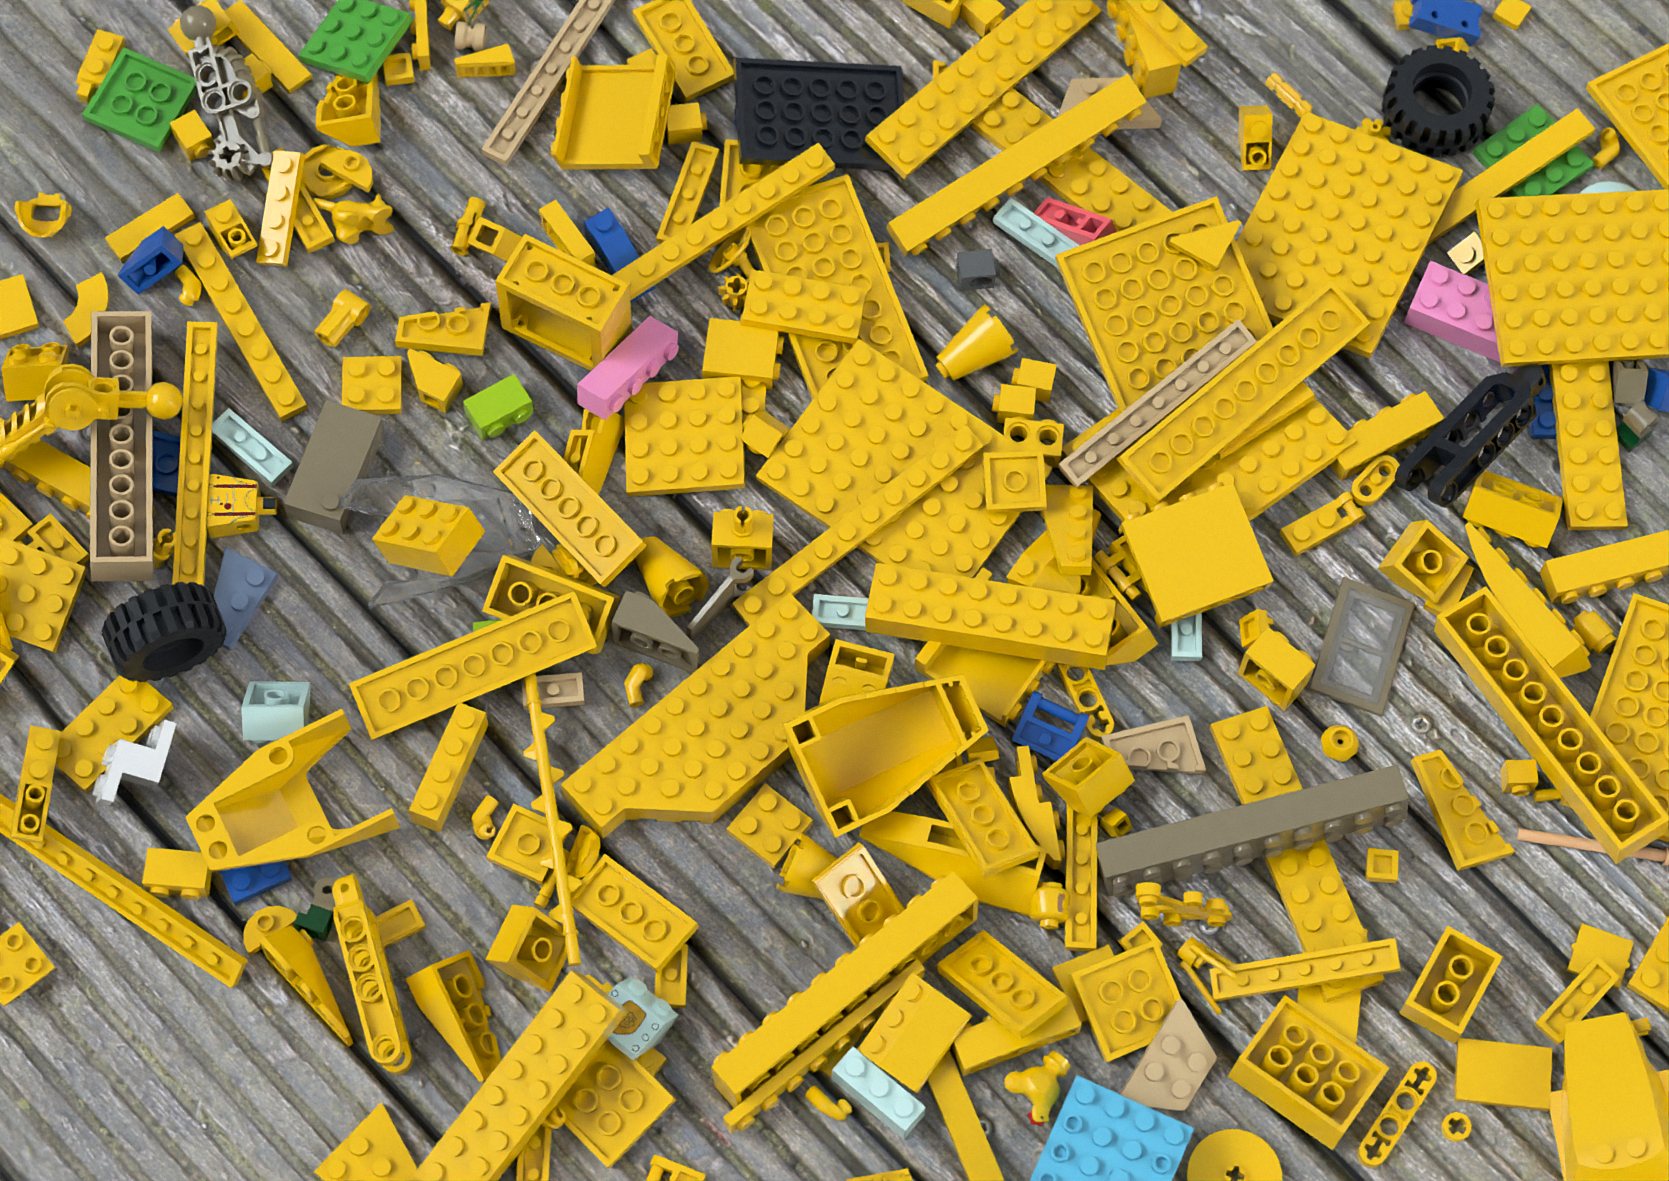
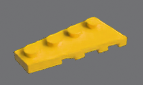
(1462, 823)

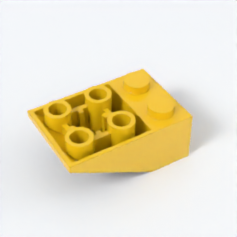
(856, 670)

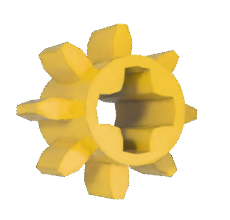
(733, 284)

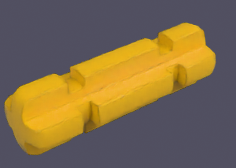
(1288, 94)
(567, 561)

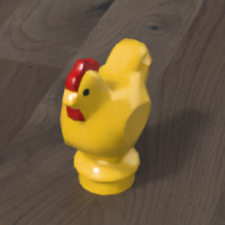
(1039, 1085)

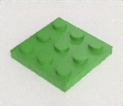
(356, 38)
(140, 99)
(1550, 178)

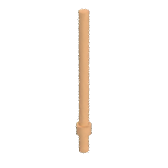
(1587, 844)

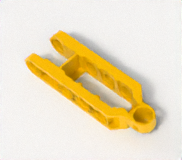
(362, 945)

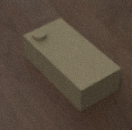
(335, 456)

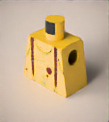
(235, 506)

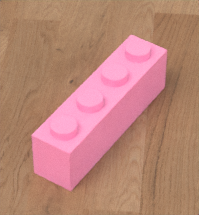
(627, 368)

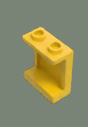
(742, 352)

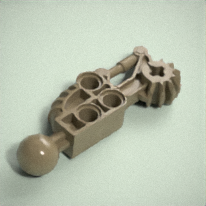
(230, 81)

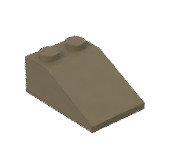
(651, 632)

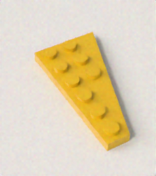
(370, 1153)

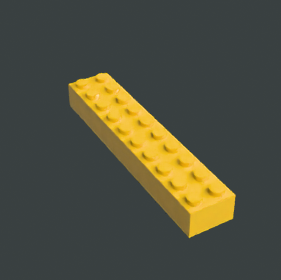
(1551, 725)
(913, 935)

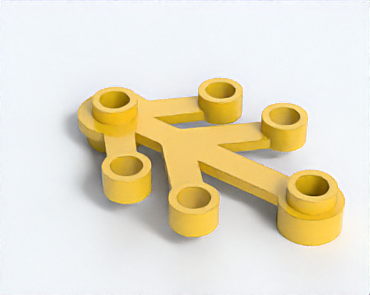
(1215, 911)

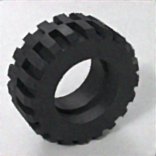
(1443, 70)
(164, 631)

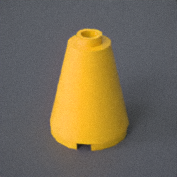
(975, 346)
(670, 577)
(802, 865)

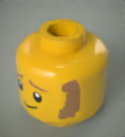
(1050, 905)

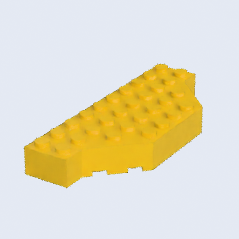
(710, 733)

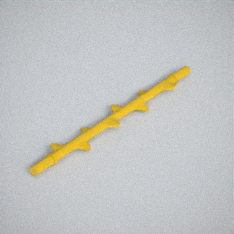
(556, 828)

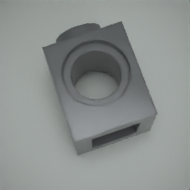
(976, 269)

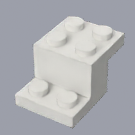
(134, 762)

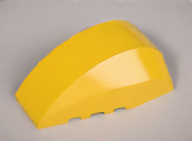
(880, 746)

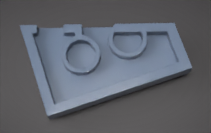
(240, 592)

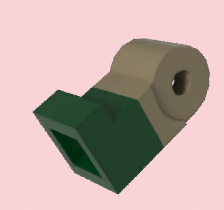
(1636, 426)
(320, 915)

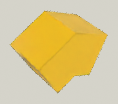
(1112, 820)

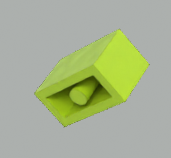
(498, 407)

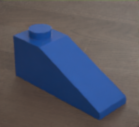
(611, 243)

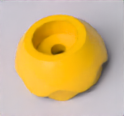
(1337, 751)

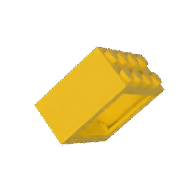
(563, 303)

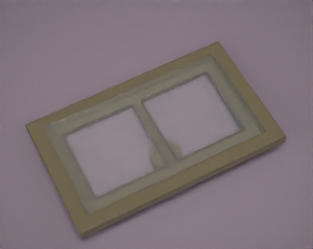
(1362, 646)

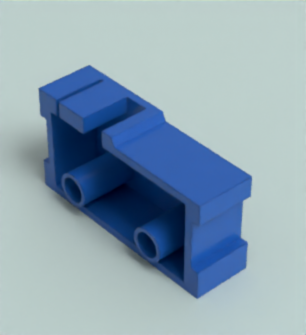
(1447, 18)

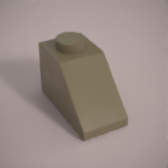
(1628, 381)

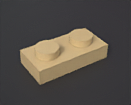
(558, 690)

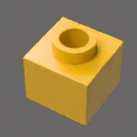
(1519, 776)

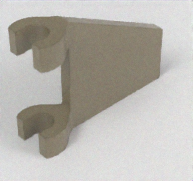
(721, 599)

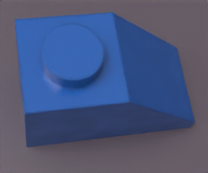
(152, 260)

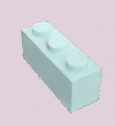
(878, 1093)

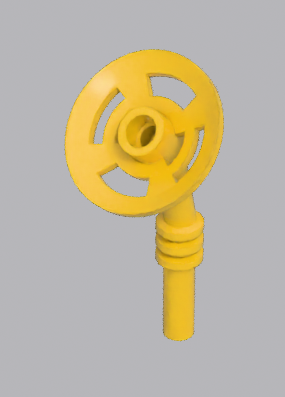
(735, 254)

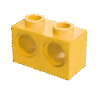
(1033, 433)

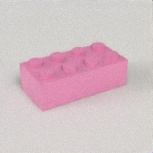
(1455, 310)

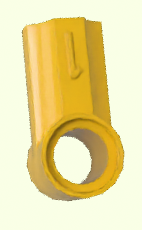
(346, 312)

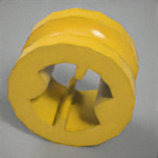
(1454, 1117)

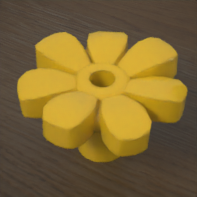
(1374, 128)

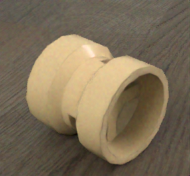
(467, 36)

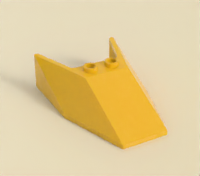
(269, 808)

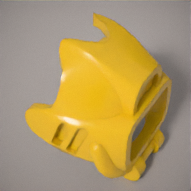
(38, 228)

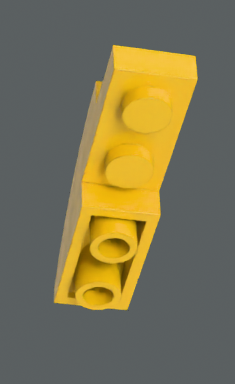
(35, 784)
(1036, 817)

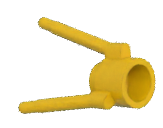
(1196, 954)

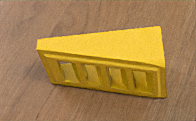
(486, 63)

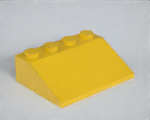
(1308, 1072)

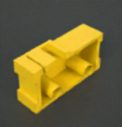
(565, 233)

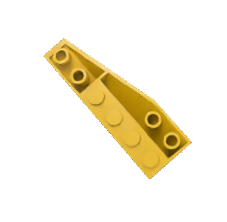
(1527, 608)
(937, 851)

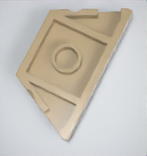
(1083, 88)
(1172, 1063)

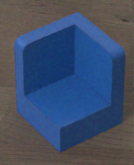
(1657, 389)

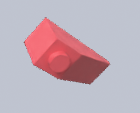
(1075, 222)

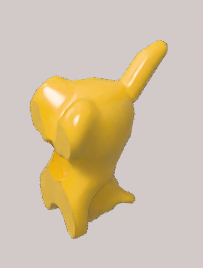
(354, 217)

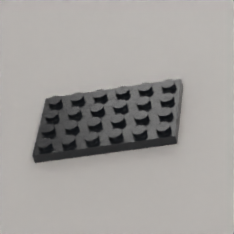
(796, 104)

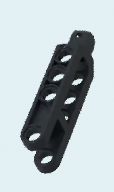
(1463, 463)

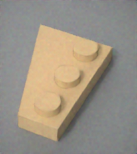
(1159, 747)

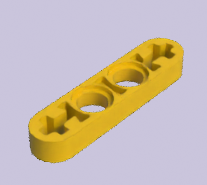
(1084, 686)
(1396, 1114)

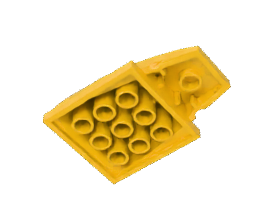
(1611, 1105)

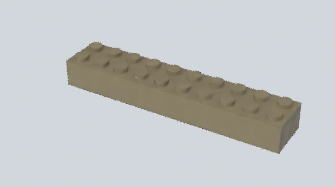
(1253, 830)

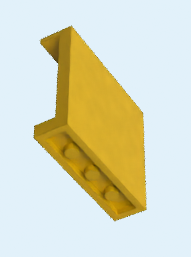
(613, 115)
(1196, 553)
(995, 679)

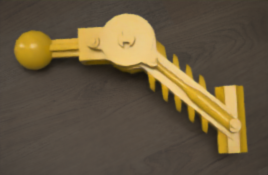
(74, 401)

